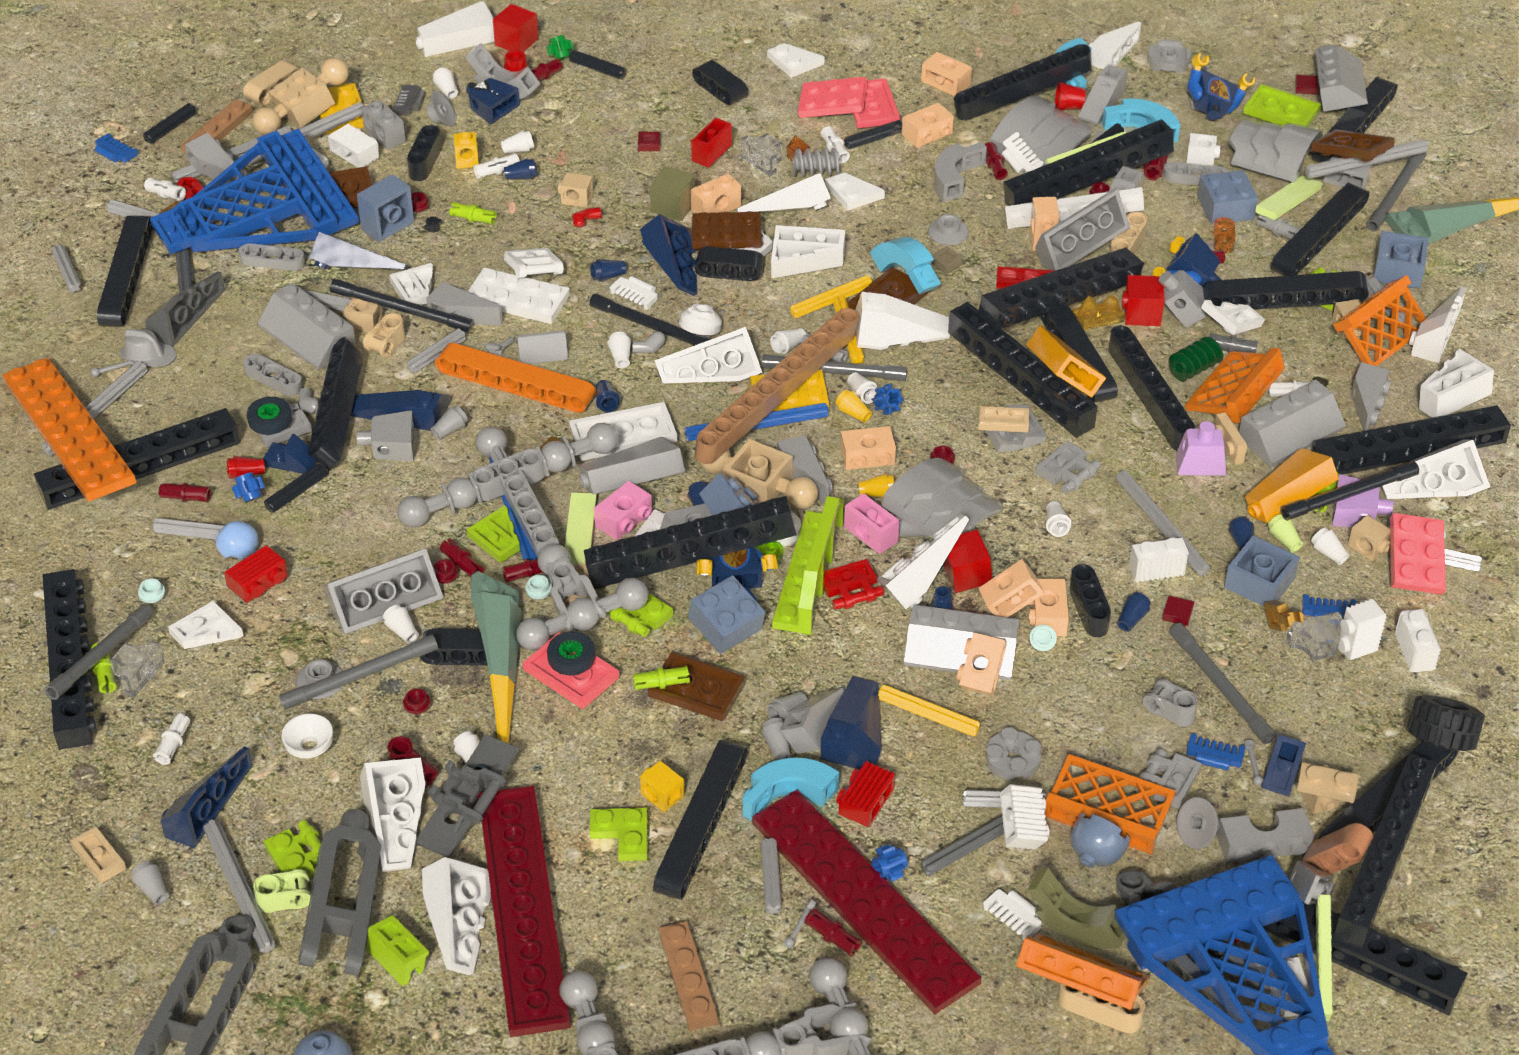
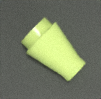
(1285, 533)

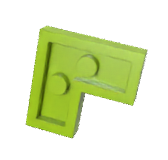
(625, 824)

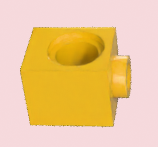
(465, 149)
(661, 786)

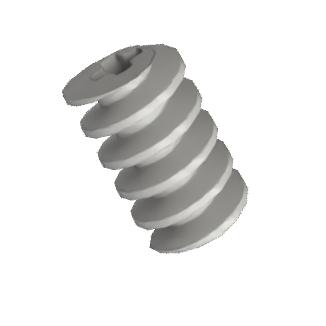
(815, 161)

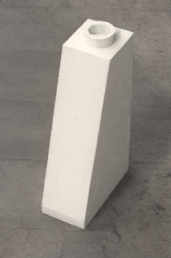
(457, 30)

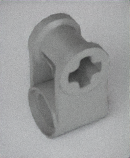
(1173, 703)

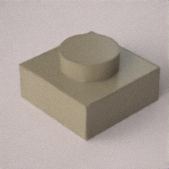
(946, 259)

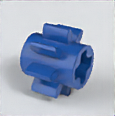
(887, 399)
(248, 487)
(890, 862)

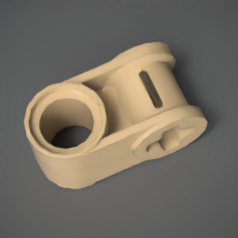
(385, 335)

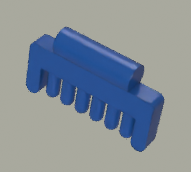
(114, 150)
(1318, 609)
(1215, 757)

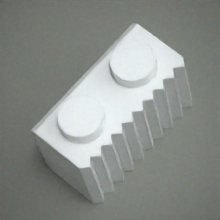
(354, 146)
(1158, 559)
(1361, 629)
(1417, 640)
(1024, 816)

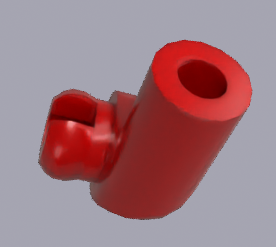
(585, 214)

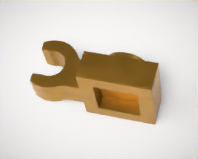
(1279, 615)

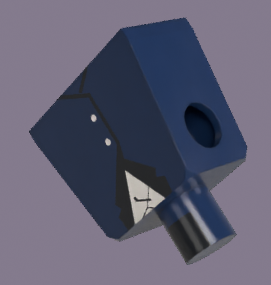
(492, 99)

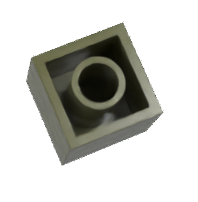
(672, 193)

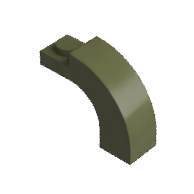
(1071, 918)

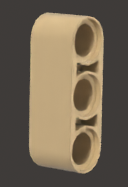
(259, 86)
(1132, 237)
(1104, 1013)

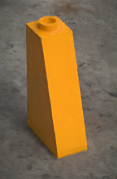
(1065, 361)
(1293, 480)

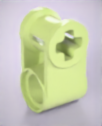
(280, 891)

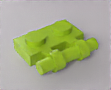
(652, 614)
(287, 849)

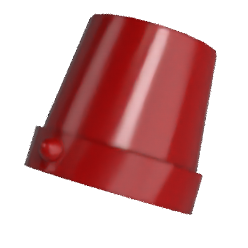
(515, 60)
(1069, 97)

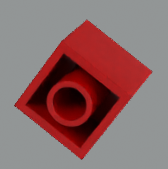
(515, 28)
(1143, 301)
(968, 563)

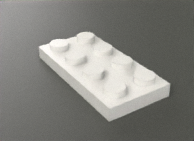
(521, 295)
(632, 425)

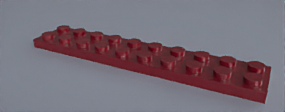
(867, 902)
(523, 914)

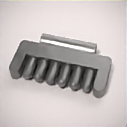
(408, 100)

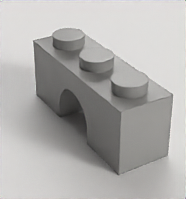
(1243, 842)

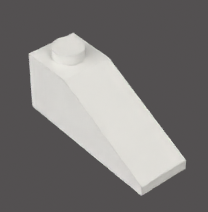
(1114, 45)

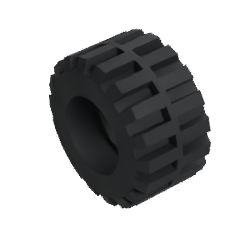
(1445, 722)

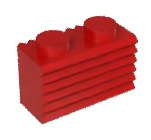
(711, 142)
(256, 574)
(866, 793)

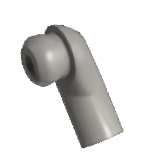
(650, 345)
(306, 402)

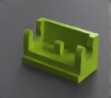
(396, 949)

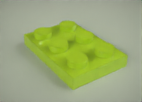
(1281, 107)

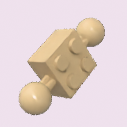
(301, 96)
(766, 473)

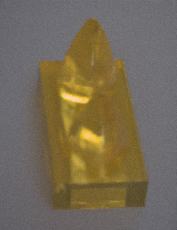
(1098, 315)

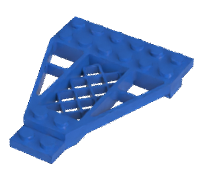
(304, 182)
(1234, 907)

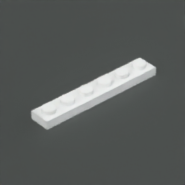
(1020, 214)

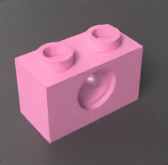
(623, 510)
(871, 523)

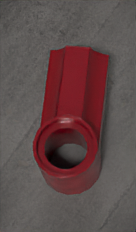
(1154, 168)
(402, 748)

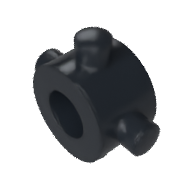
(432, 224)

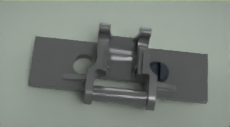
(460, 791)

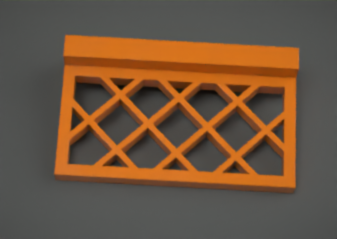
(1369, 308)
(1247, 390)
(1068, 810)
(1082, 970)

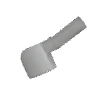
(497, 349)

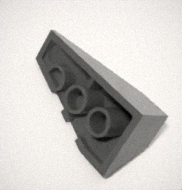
(184, 309)

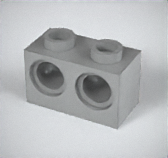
(383, 124)

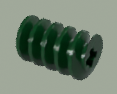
(1195, 358)

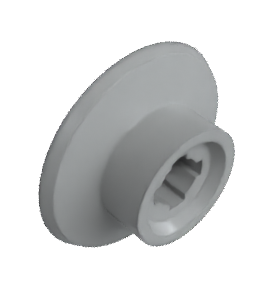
(441, 109)
(948, 230)
(316, 671)
(1190, 822)

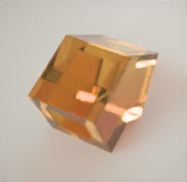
(795, 143)

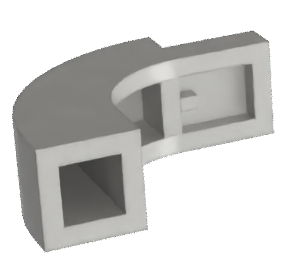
(488, 68)
(949, 165)

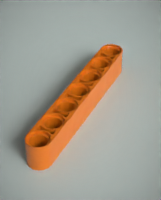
(515, 377)

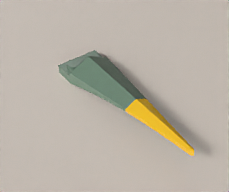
(1445, 219)
(498, 621)

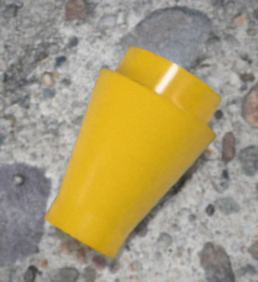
(852, 405)
(876, 486)

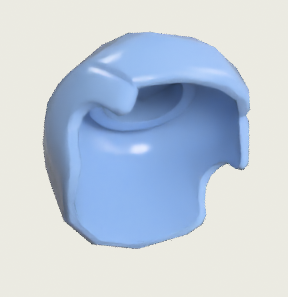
(237, 540)

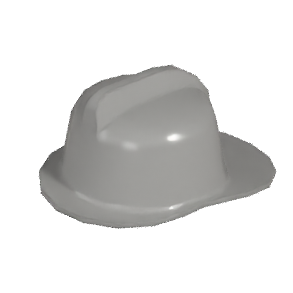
(144, 347)

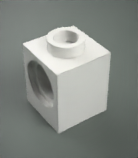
(1202, 149)

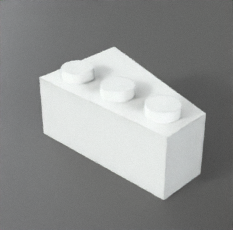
(806, 250)
(1455, 385)

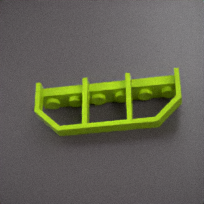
(806, 568)

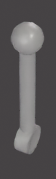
(96, 372)
(1250, 746)
(789, 942)

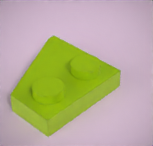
(495, 535)

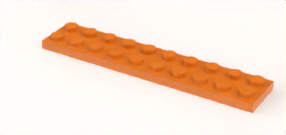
(69, 429)

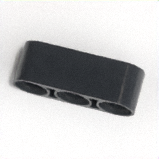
(720, 82)
(424, 153)
(729, 263)
(1090, 600)
(456, 647)

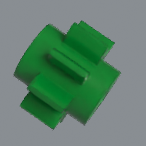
(560, 47)

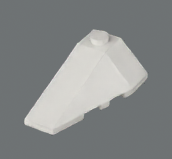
(798, 196)

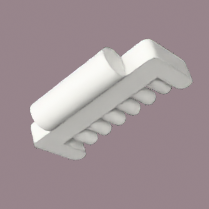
(1016, 158)
(635, 287)
(1017, 907)

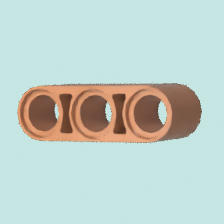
(1339, 848)

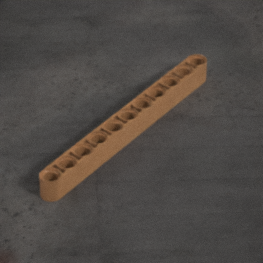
(775, 386)

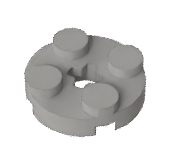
(1169, 56)
(1013, 742)

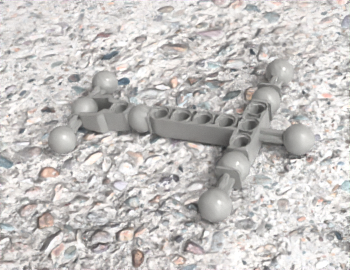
(512, 478)
(826, 976)

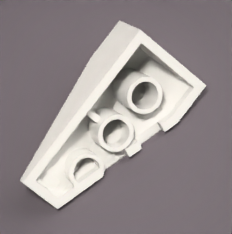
(893, 321)
(1436, 329)
(716, 360)
(1443, 473)
(912, 576)
(393, 806)
(456, 904)

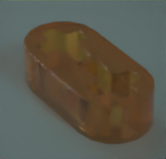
(1227, 234)

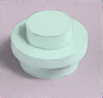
(538, 587)
(151, 591)
(1043, 638)

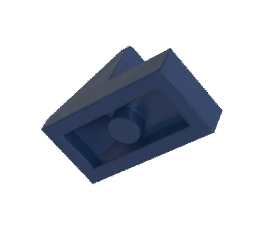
(289, 457)
(1284, 765)

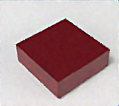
(1306, 84)
(648, 141)
(1178, 610)

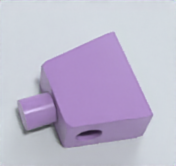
(1201, 451)
(1354, 509)

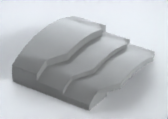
(1042, 128)
(1272, 147)
(937, 493)

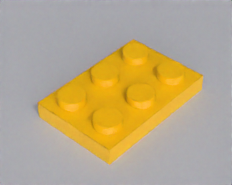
(343, 96)
(809, 393)

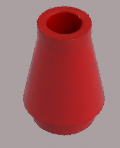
(242, 465)

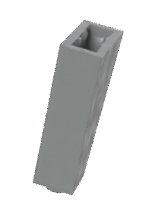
(635, 464)

